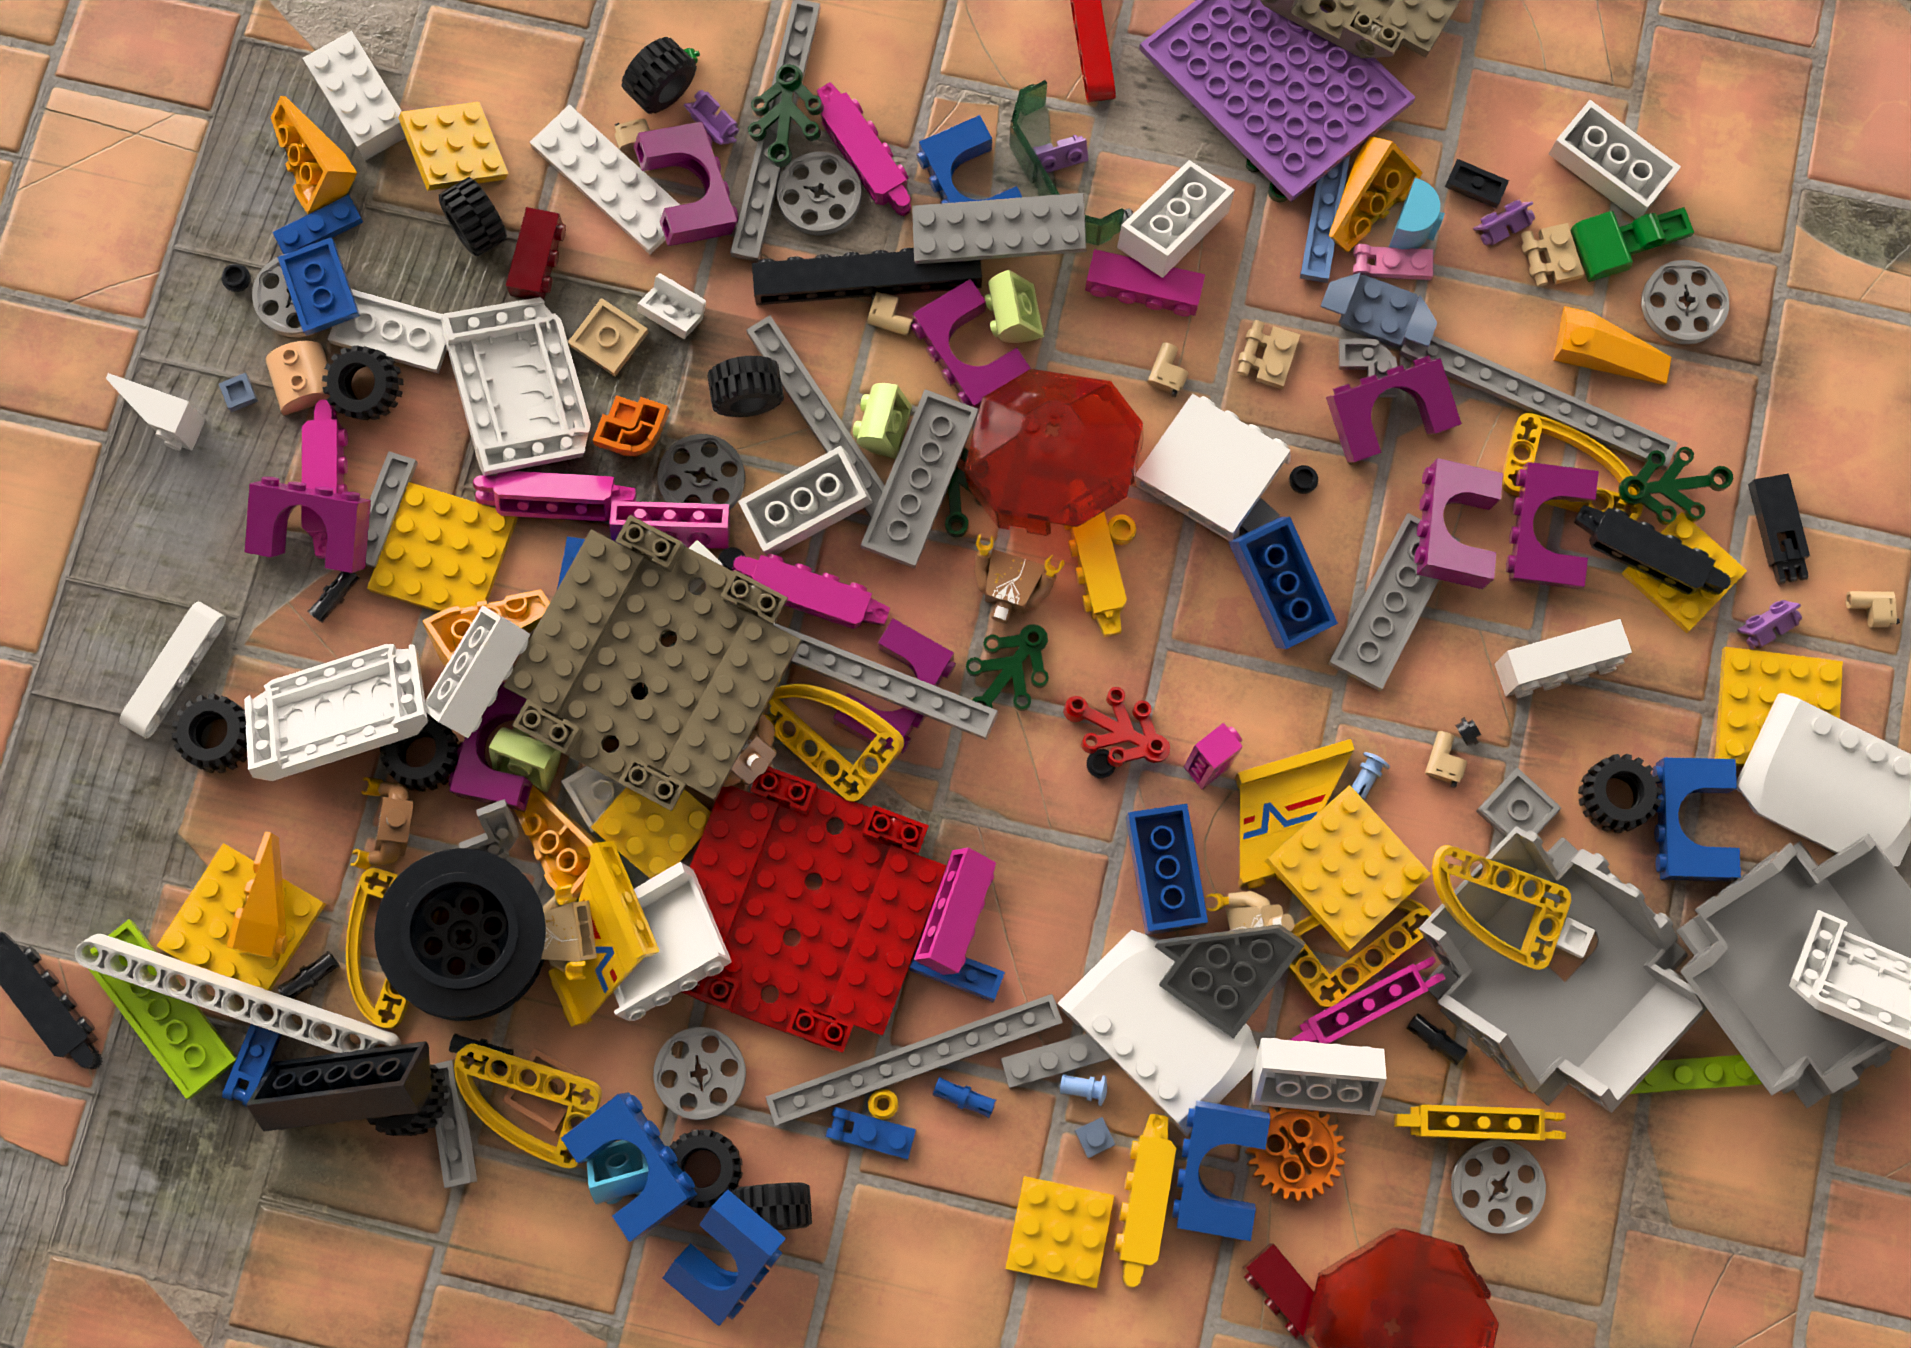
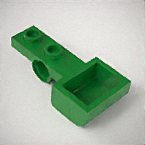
(1607, 247)

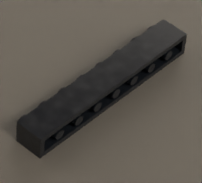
(856, 276)

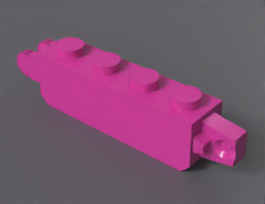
(863, 150)
(322, 466)
(551, 495)
(814, 593)
(1368, 1004)

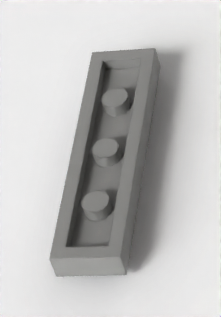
(385, 501)
(1052, 1060)
(454, 1133)

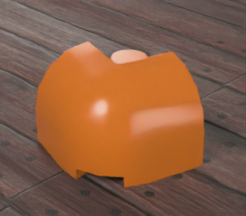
(631, 426)

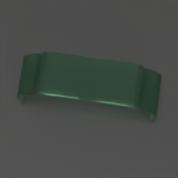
(1029, 100)

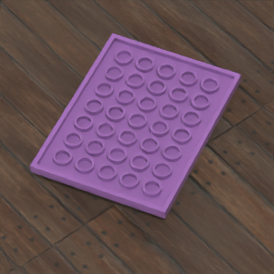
(1275, 87)

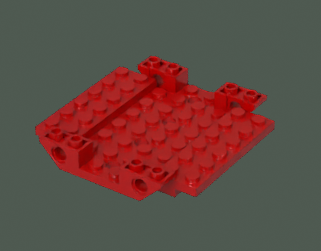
(852, 929)

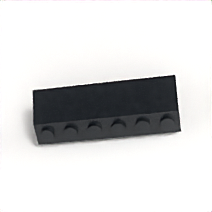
(343, 1087)

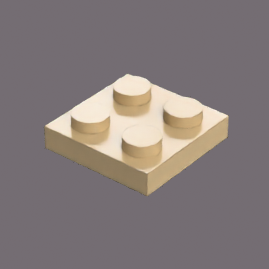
(608, 337)

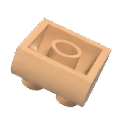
(297, 375)

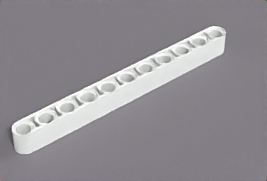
(223, 1001)

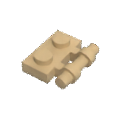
(1560, 254)
(1277, 356)

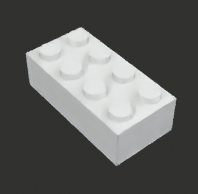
(357, 94)
(1614, 160)
(1175, 218)
(805, 501)
(1563, 658)
(476, 672)
(1318, 1076)

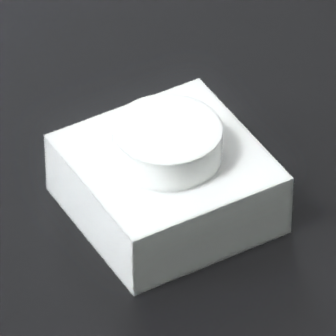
(1575, 937)

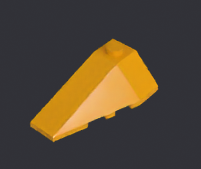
(1602, 346)
(261, 924)

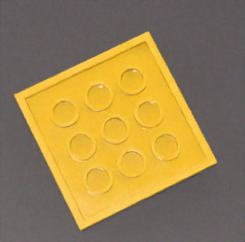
(441, 551)
(1751, 684)
(1348, 868)
(205, 921)

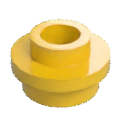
(883, 1094)

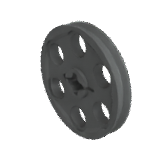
(696, 464)

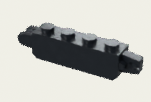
(1651, 552)
(45, 1005)

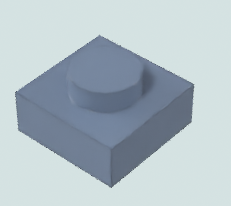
(238, 392)
(1094, 1137)

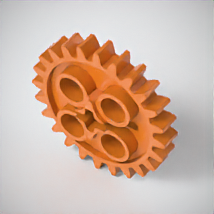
(1319, 1137)

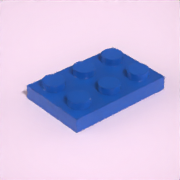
(318, 286)

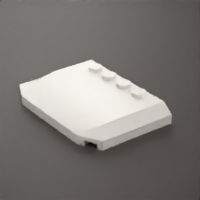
(517, 385)
(335, 711)
(1828, 780)
(1855, 980)
(1153, 1034)

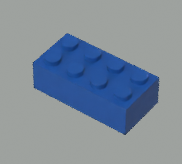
(1283, 582)
(1166, 869)

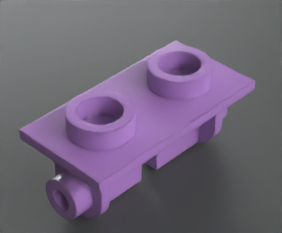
(720, 126)
(1067, 153)
(1515, 216)
(1781, 616)

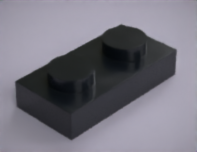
(1477, 183)

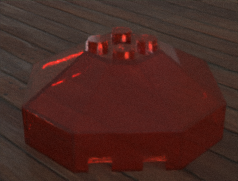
(1046, 479)
(1407, 1278)

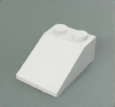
(168, 415)

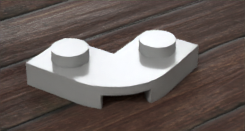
(1369, 356)
(499, 830)

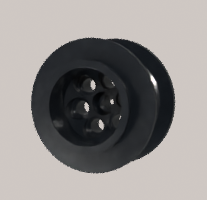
(446, 882)

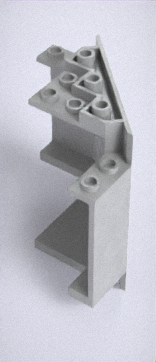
(1751, 944)
(1600, 1024)

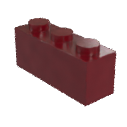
(535, 254)
(1283, 1287)

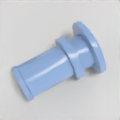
(1369, 773)
(1085, 1087)

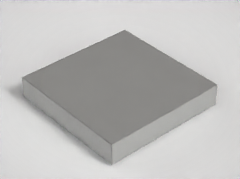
(1518, 804)

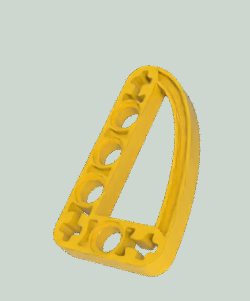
(1575, 438)
(824, 750)
(1544, 908)
(353, 953)
(1357, 962)
(541, 1088)

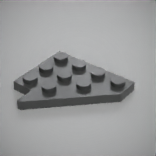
(1228, 971)

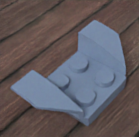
(1380, 310)

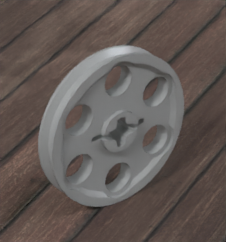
(818, 180)
(280, 295)
(1676, 310)
(709, 1061)
(1514, 1188)

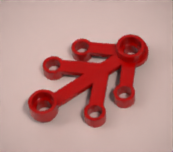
(1120, 730)

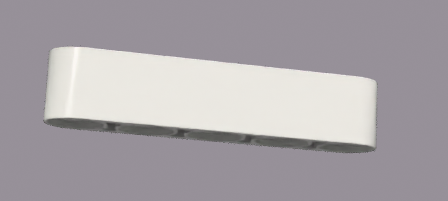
(172, 669)

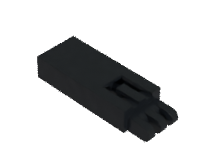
(1778, 513)

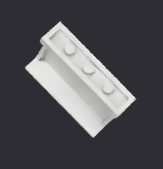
(1212, 466)
(686, 941)

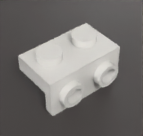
(672, 306)

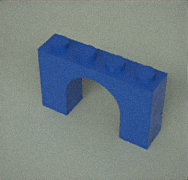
(949, 150)
(1678, 855)
(666, 1184)
(1199, 1208)
(751, 1244)

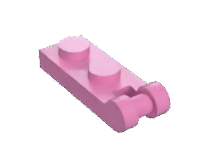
(1394, 262)

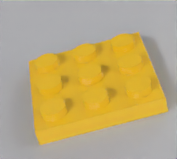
(452, 145)
(1679, 607)
(650, 833)
(1059, 1232)

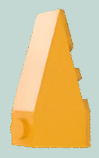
(317, 163)
(1375, 184)
(450, 625)
(557, 841)

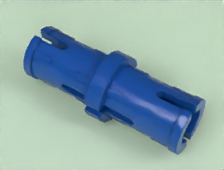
(964, 1097)

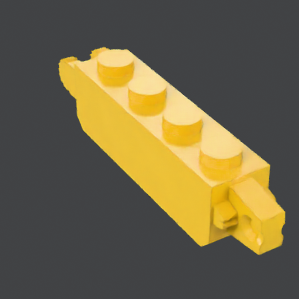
(1098, 573)
(1480, 1123)
(1147, 1199)

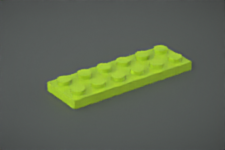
(169, 1027)

